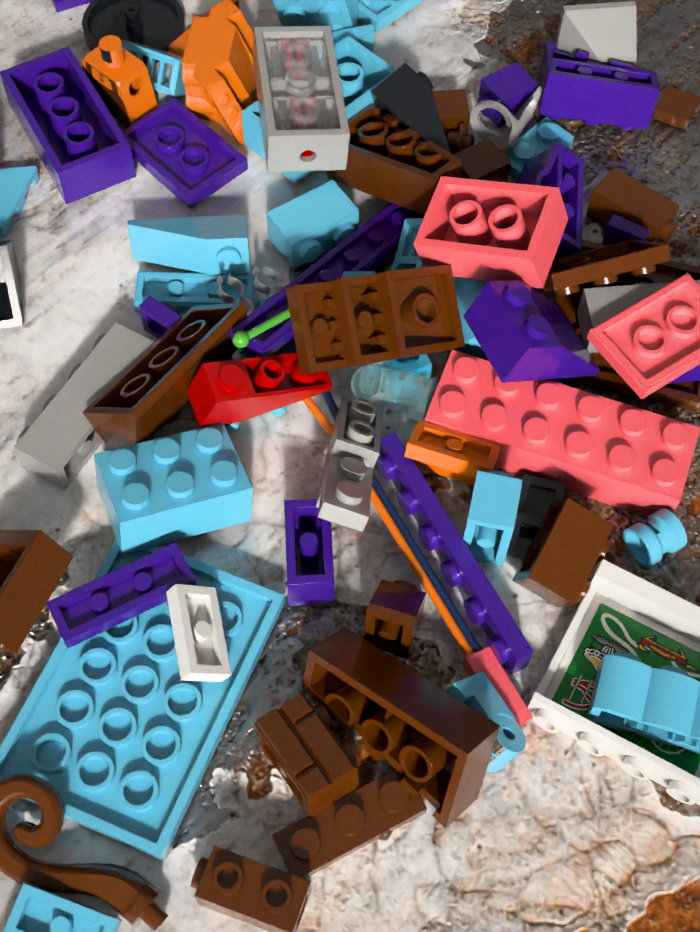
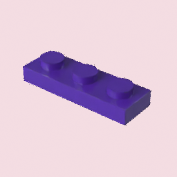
(119, 595)

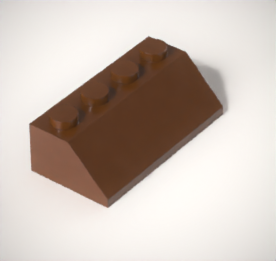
(157, 382)

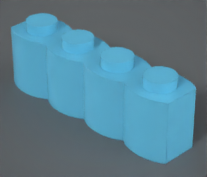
(647, 701)

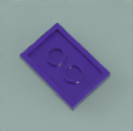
(184, 153)

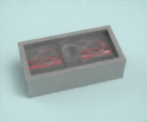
(300, 99)

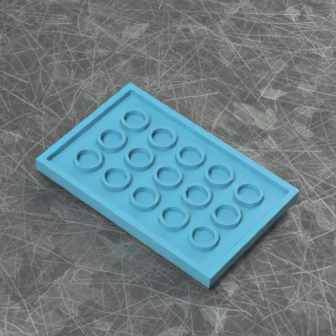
(121, 725)

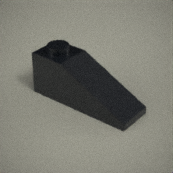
(411, 101)

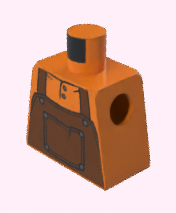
(120, 81)

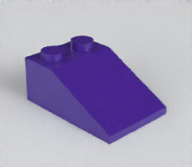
(526, 334)

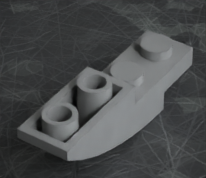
(349, 465)

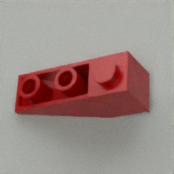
(250, 387)

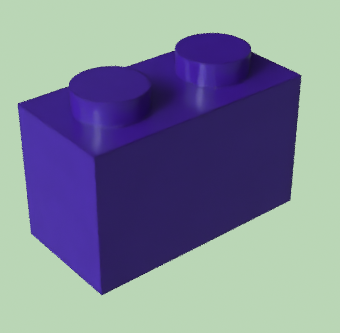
(308, 554)

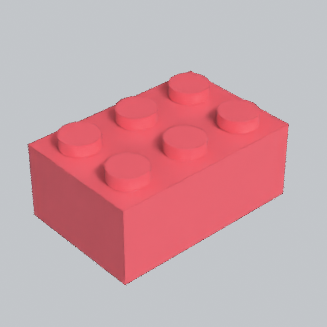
(492, 230)

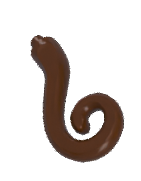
(116, 885)

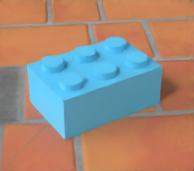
(173, 488)

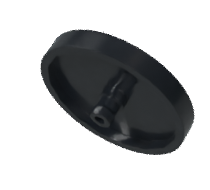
(138, 21)

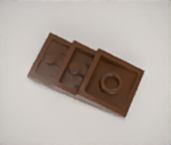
(374, 318)

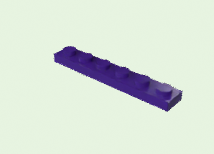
(458, 563)

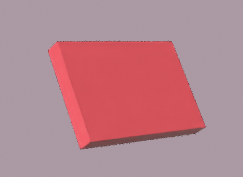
(653, 337)

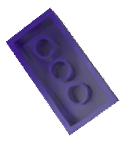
(68, 124)

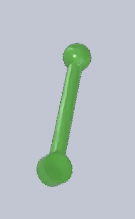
(241, 339)

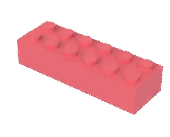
(568, 435)

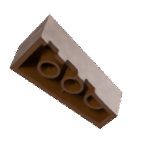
(393, 161)
(405, 718)

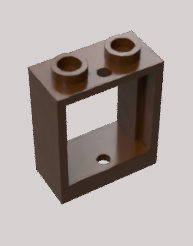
(28, 575)

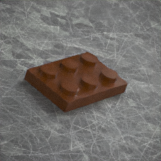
(604, 264)

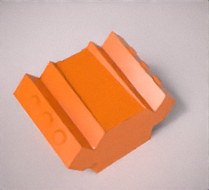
(220, 67)

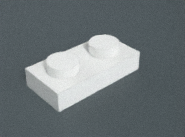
(198, 633)

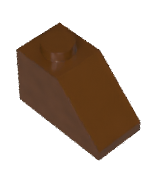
(394, 616)

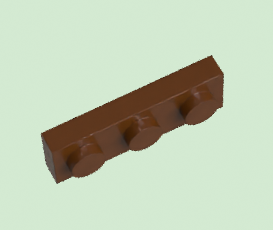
(347, 825)

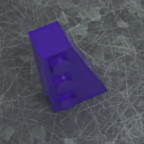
(595, 91)
(562, 169)

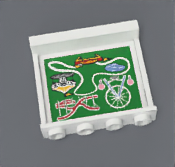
(633, 618)

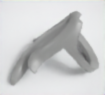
(513, 125)

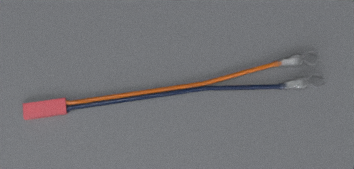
(482, 659)

